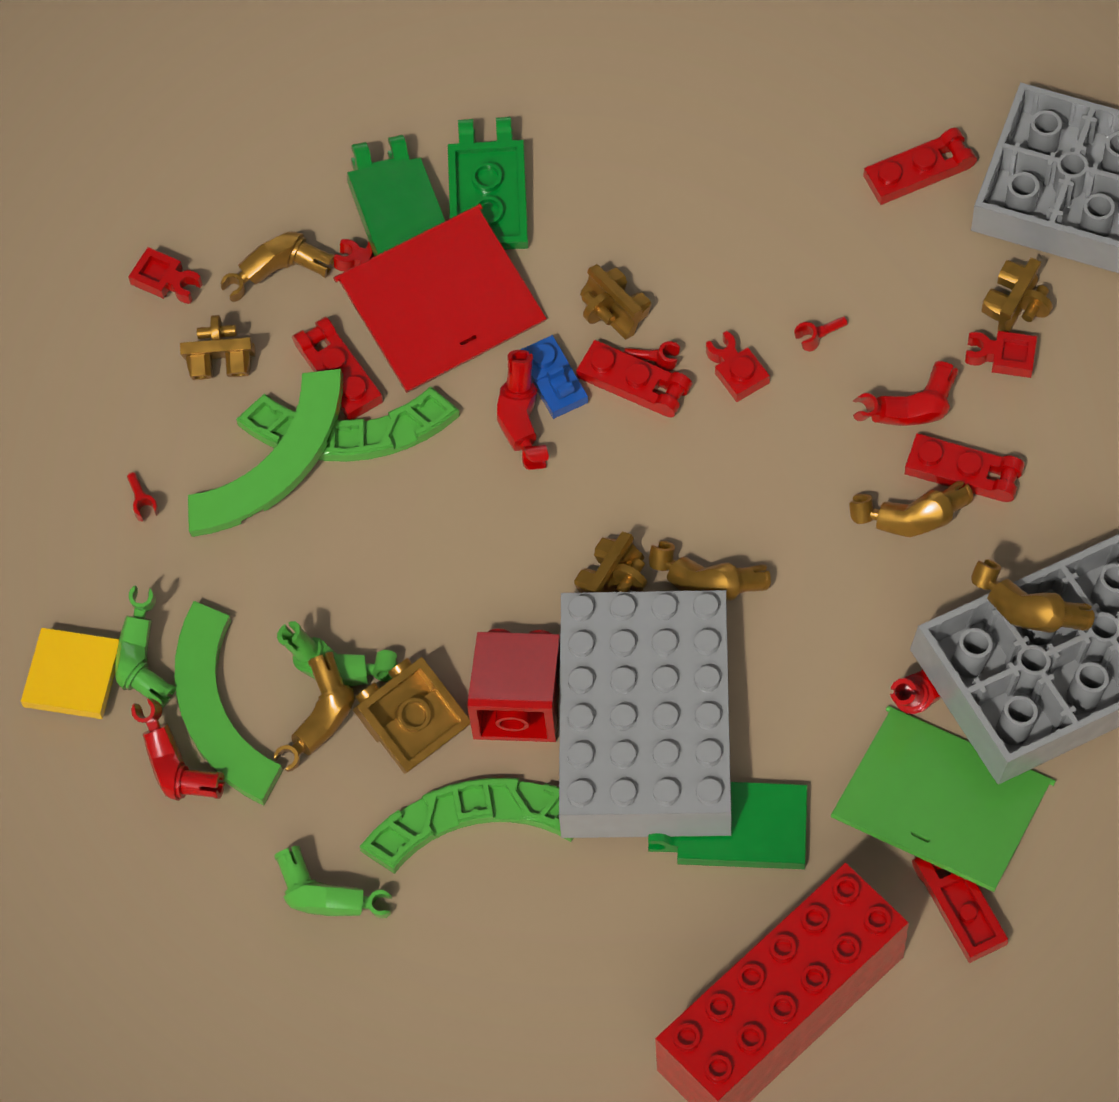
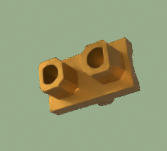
(1022, 282)
(610, 303)
(200, 353)
(618, 569)

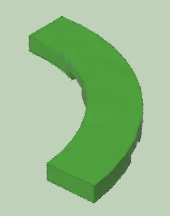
(358, 438)
(282, 468)
(203, 712)
(459, 807)

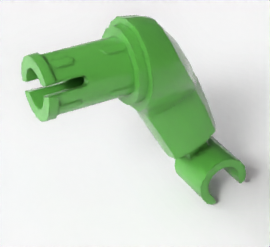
(131, 655)
(351, 667)
(320, 898)

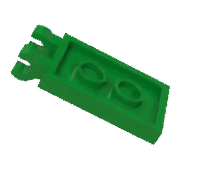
(491, 177)
(392, 195)
(765, 831)

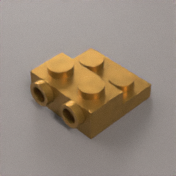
(410, 713)

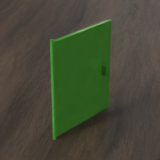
(939, 800)

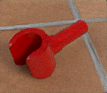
(808, 328)
(666, 348)
(140, 496)

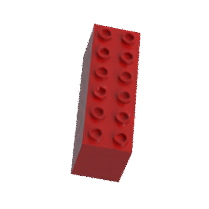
(783, 993)

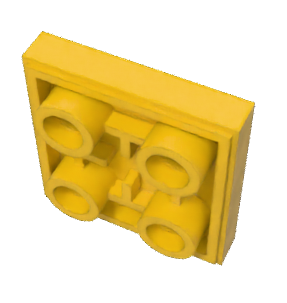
(71, 673)

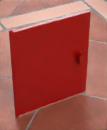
(438, 295)

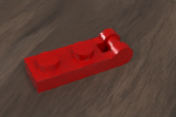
(919, 167)
(633, 378)
(358, 389)
(949, 462)
(963, 911)

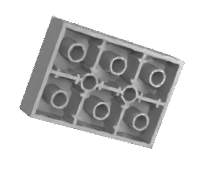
(1055, 179)
(1029, 690)
(644, 714)

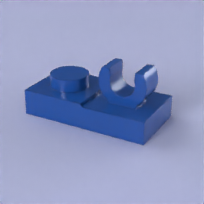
(555, 378)

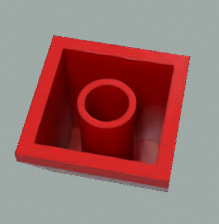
(515, 686)

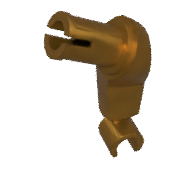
(274, 255)
(910, 520)
(693, 577)
(1030, 611)
(328, 713)

